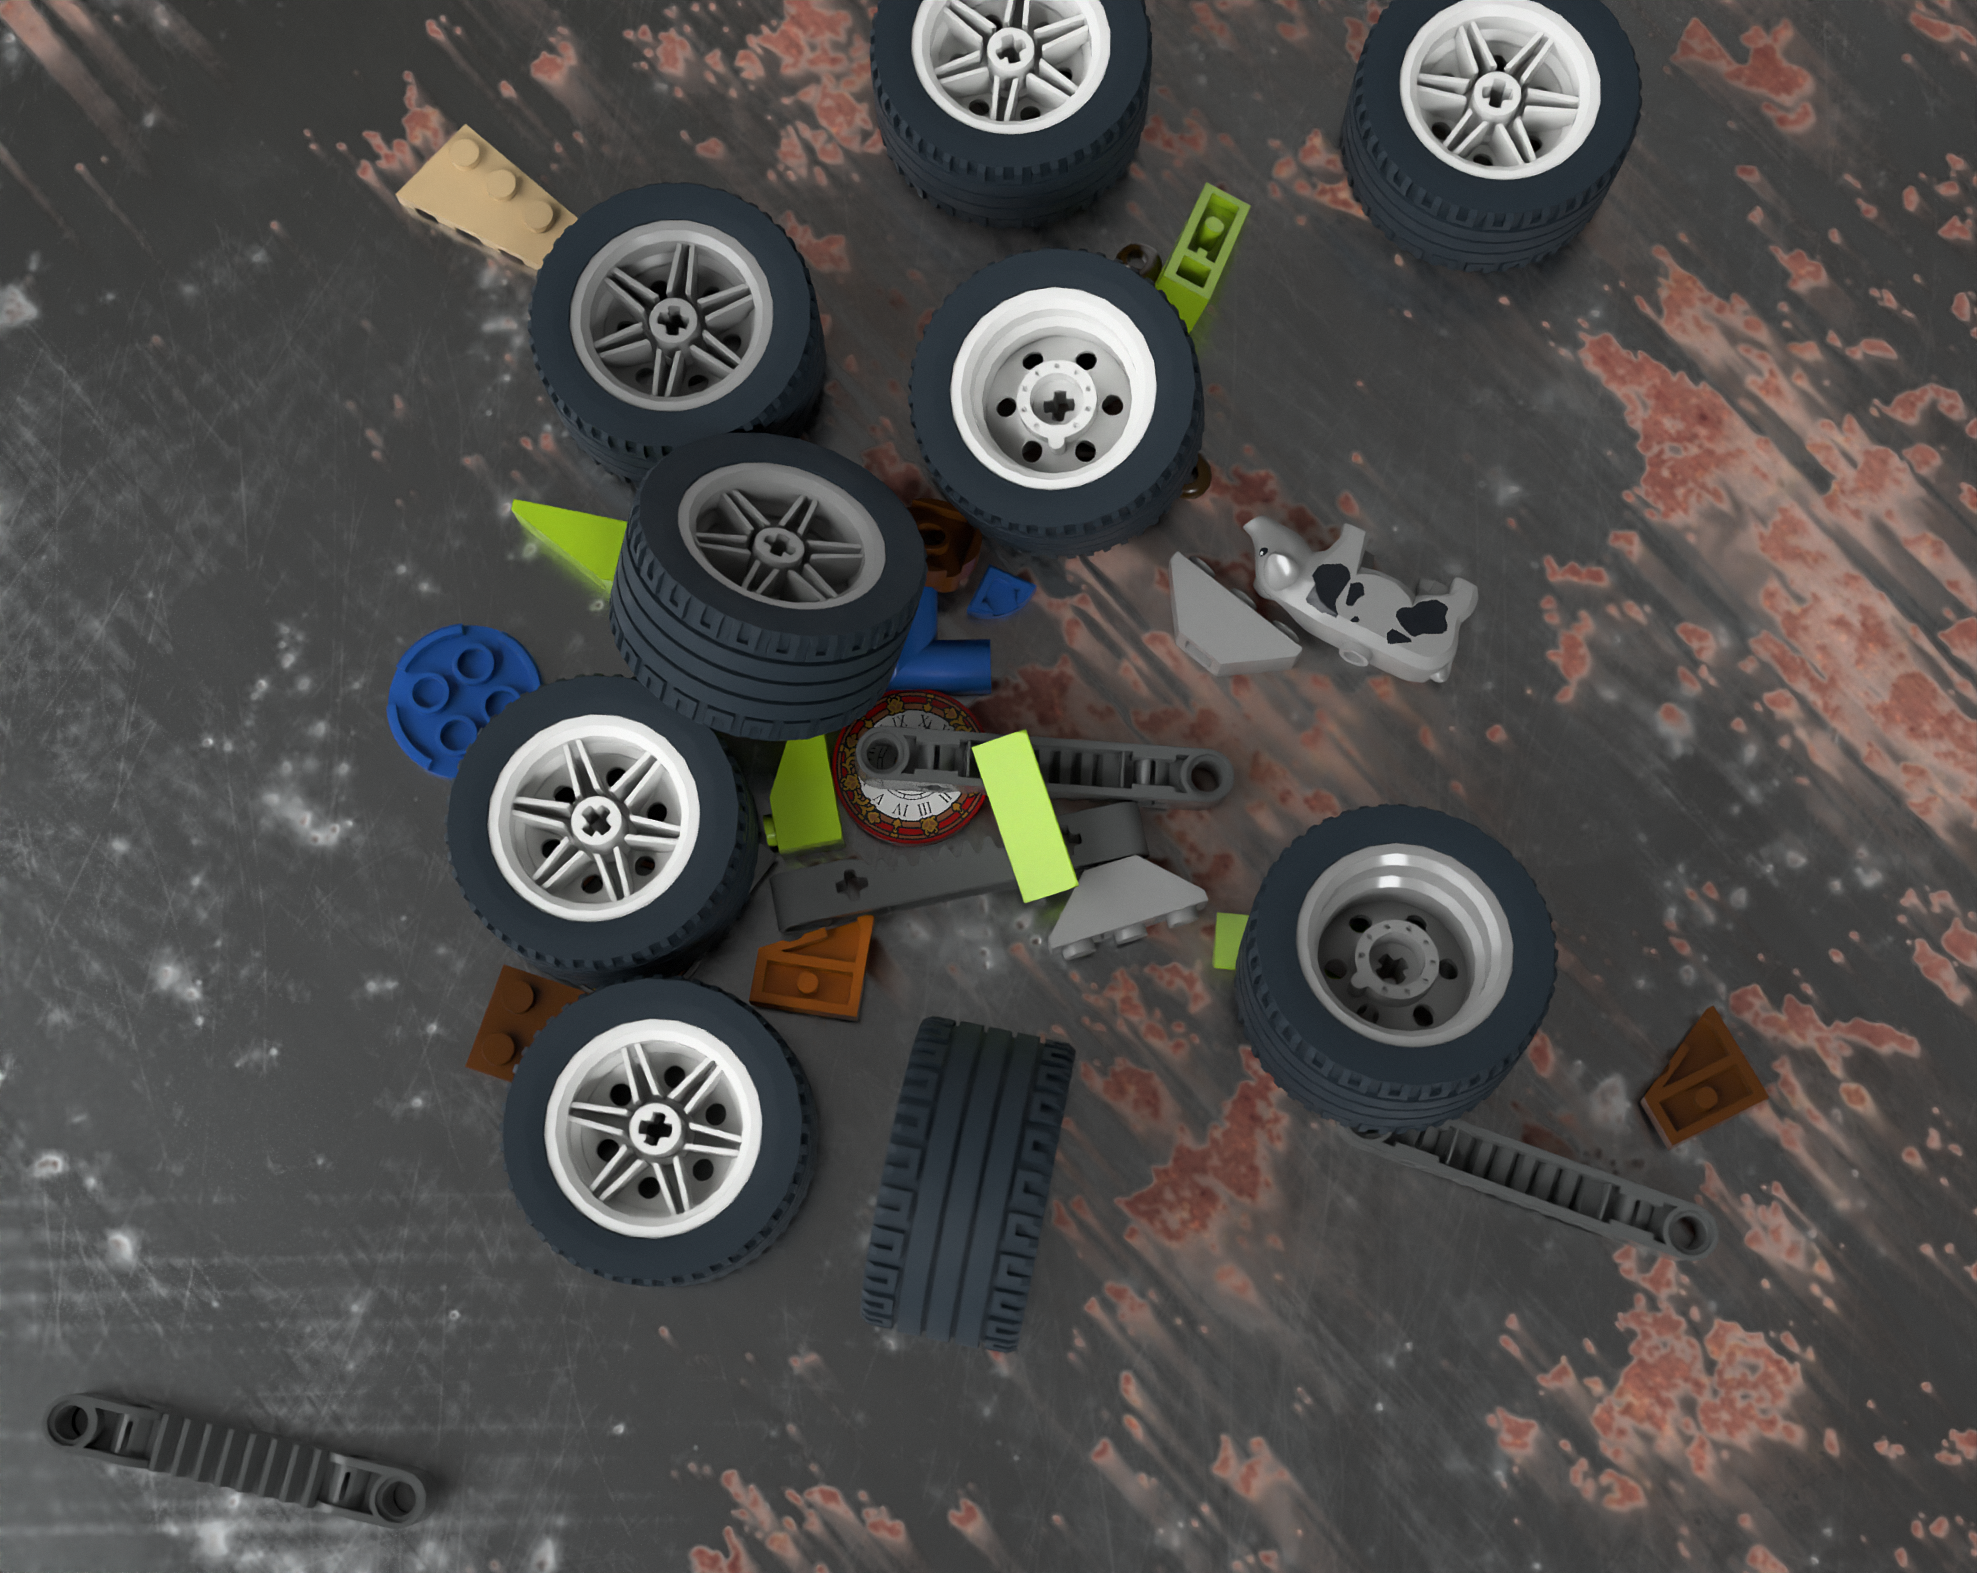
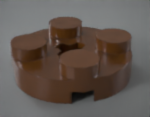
(955, 546)

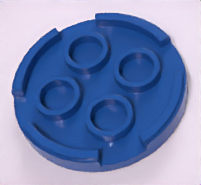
(452, 688)

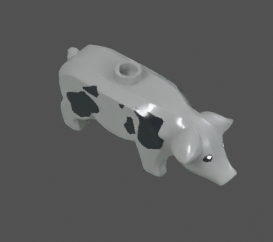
(1360, 608)

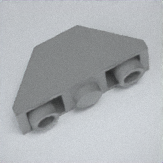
(1222, 625)
(1121, 903)

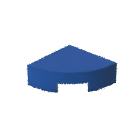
(1000, 594)

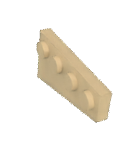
(488, 197)

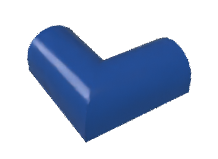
(941, 665)

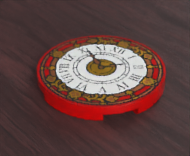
(901, 815)

